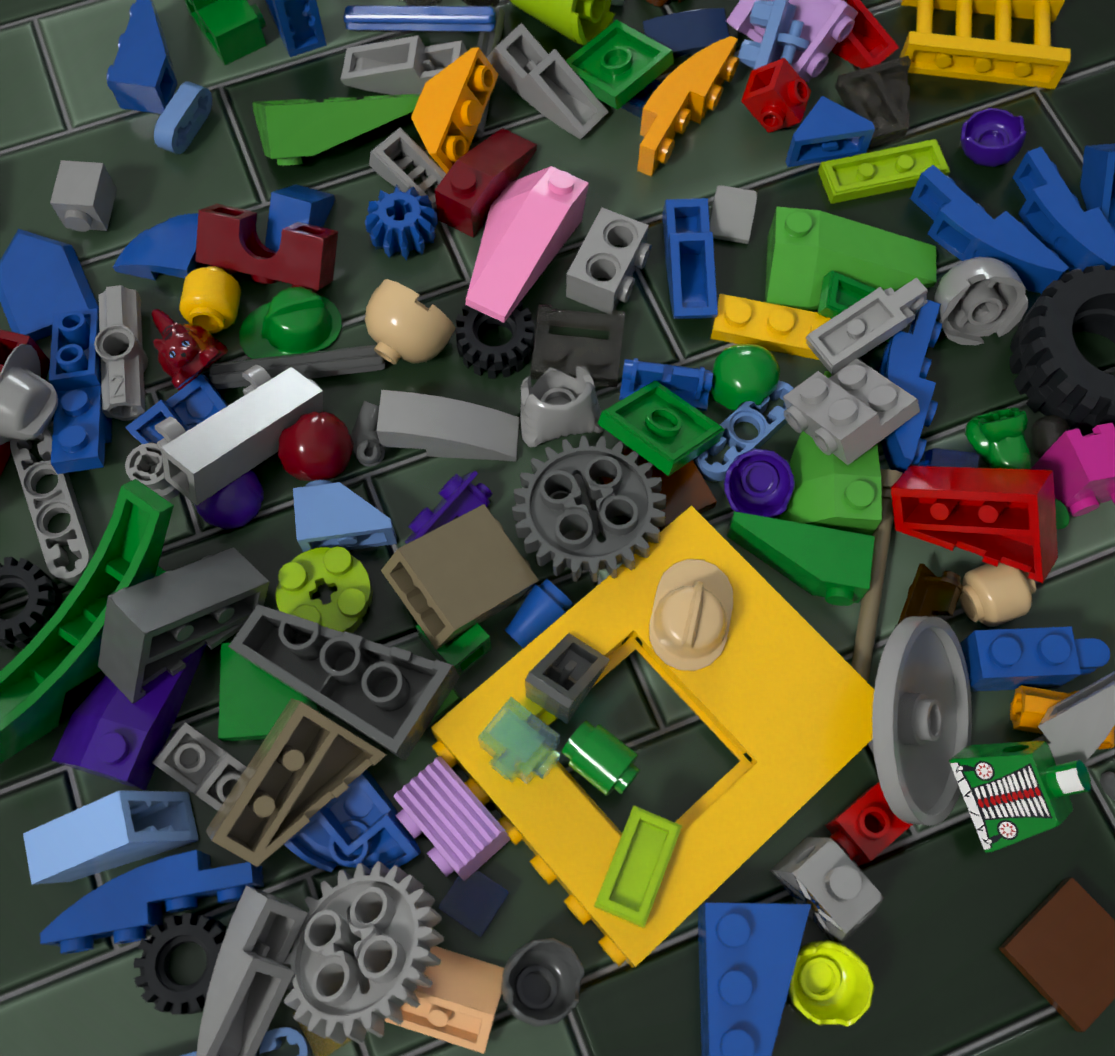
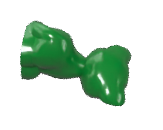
(1002, 444)

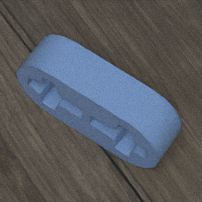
(183, 117)

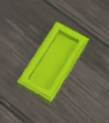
(638, 866)

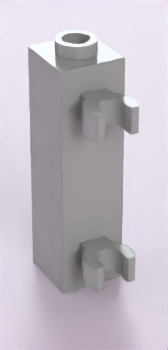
(238, 435)

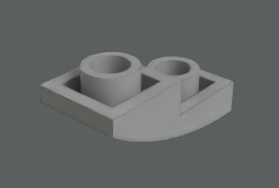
(199, 765)

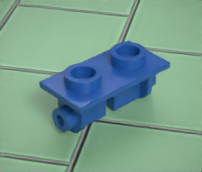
(686, 382)

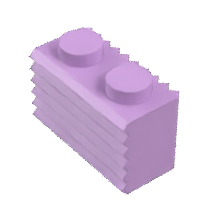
(451, 819)

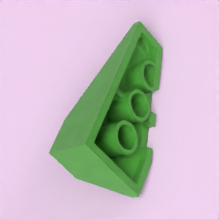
(832, 492)

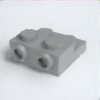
(848, 409)

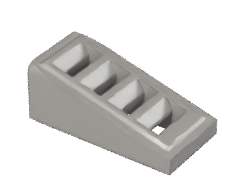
(401, 144)

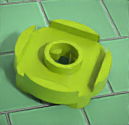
(331, 567)

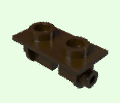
(932, 594)

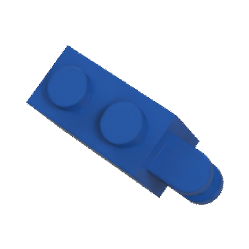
(1029, 657)

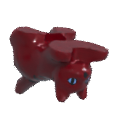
(184, 349)

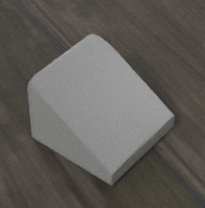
(733, 213)

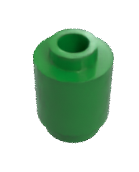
(601, 758)

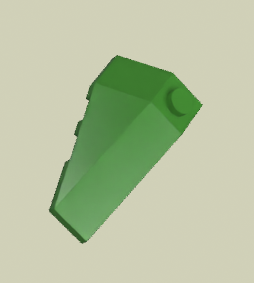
(309, 127)
(813, 242)

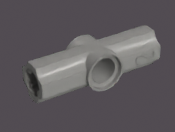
(121, 374)

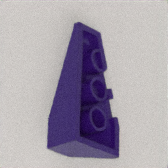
(122, 738)

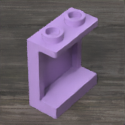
(823, 27)

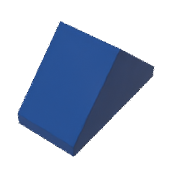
(829, 134)
(295, 205)

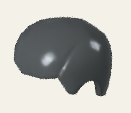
(542, 982)

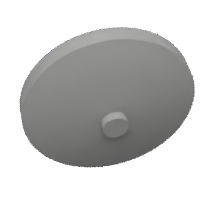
(921, 719)

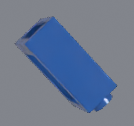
(298, 24)

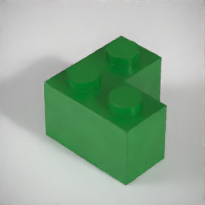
(229, 26)

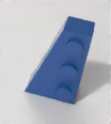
(746, 973)

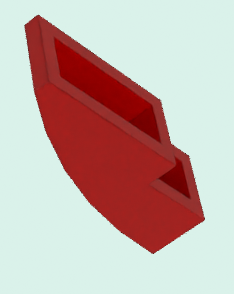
(867, 42)

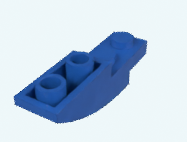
(1057, 218)
(971, 232)
(907, 367)
(75, 373)
(135, 900)

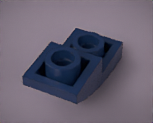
(688, 30)

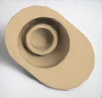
(691, 615)

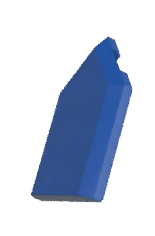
(41, 280)

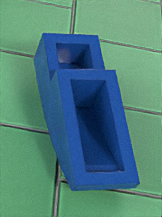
(690, 258)

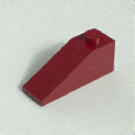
(479, 178)

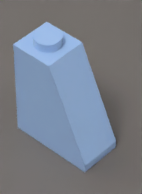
(109, 834)

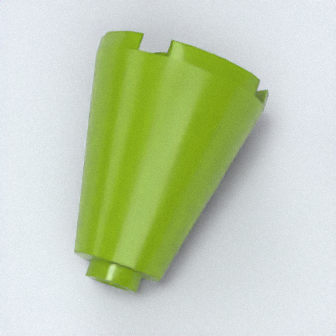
(572, 18)

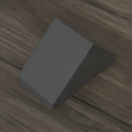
(565, 677)

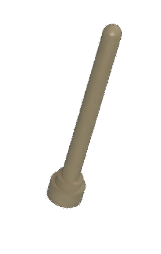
(871, 601)

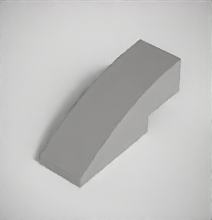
(397, 64)
(546, 82)
(446, 427)
(1080, 722)
(249, 975)

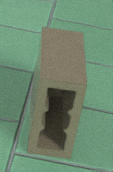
(459, 575)

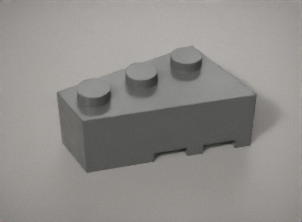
(173, 615)

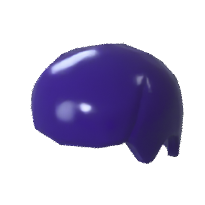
(992, 137)
(759, 483)
(234, 504)

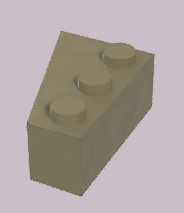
(288, 781)

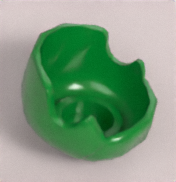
(744, 375)

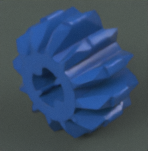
(401, 222)

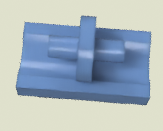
(780, 35)

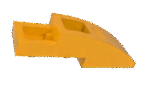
(684, 97)

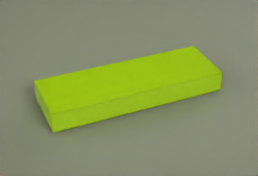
(880, 170)

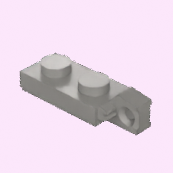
(866, 324)

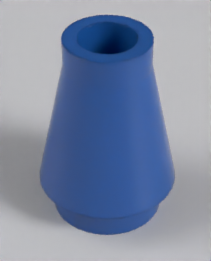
(538, 612)

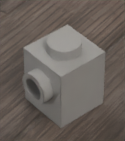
(83, 195)

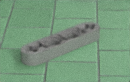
(45, 506)

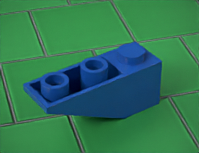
(142, 68)

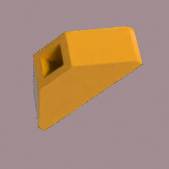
(453, 106)

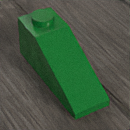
(813, 557)

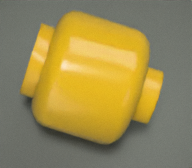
(210, 298)

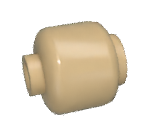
(996, 594)

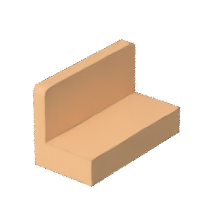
(458, 1003)

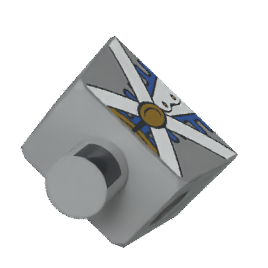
(832, 885)

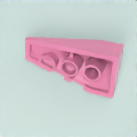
(523, 237)

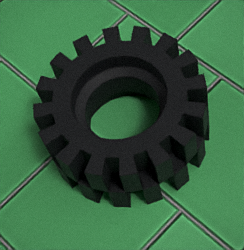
(495, 357)
(40, 603)
(154, 963)

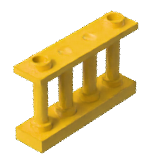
(982, 58)

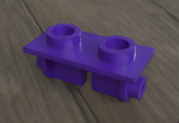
(458, 499)

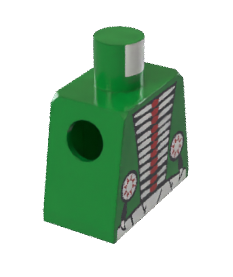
(1016, 789)

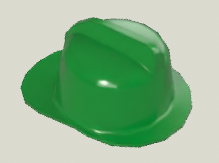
(290, 324)

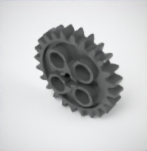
(547, 520)

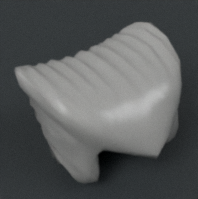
(558, 406)

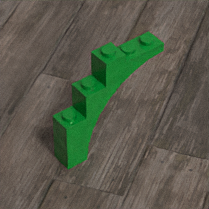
(70, 642)

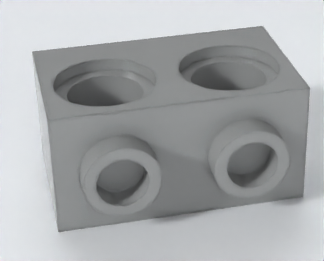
(602, 259)

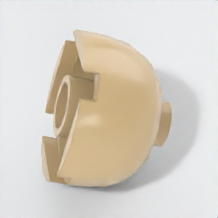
(404, 325)

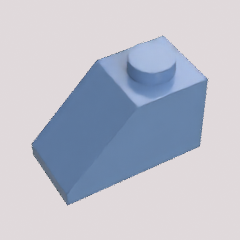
(336, 516)

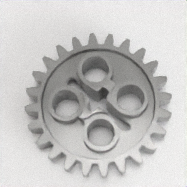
(351, 946)

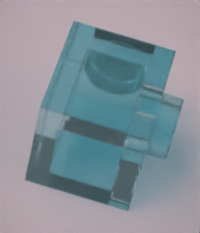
(520, 743)

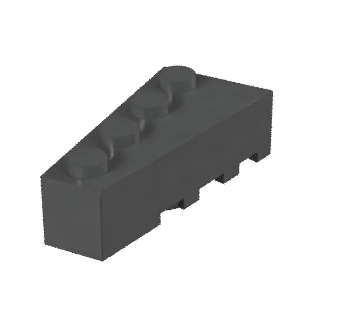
(361, 682)

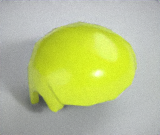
(831, 984)

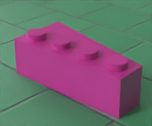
(1082, 468)

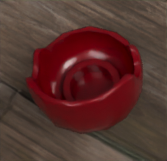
(316, 447)

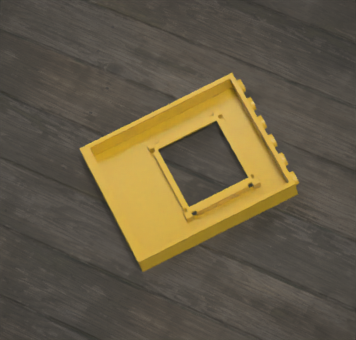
(767, 695)

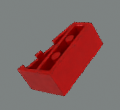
(982, 510)

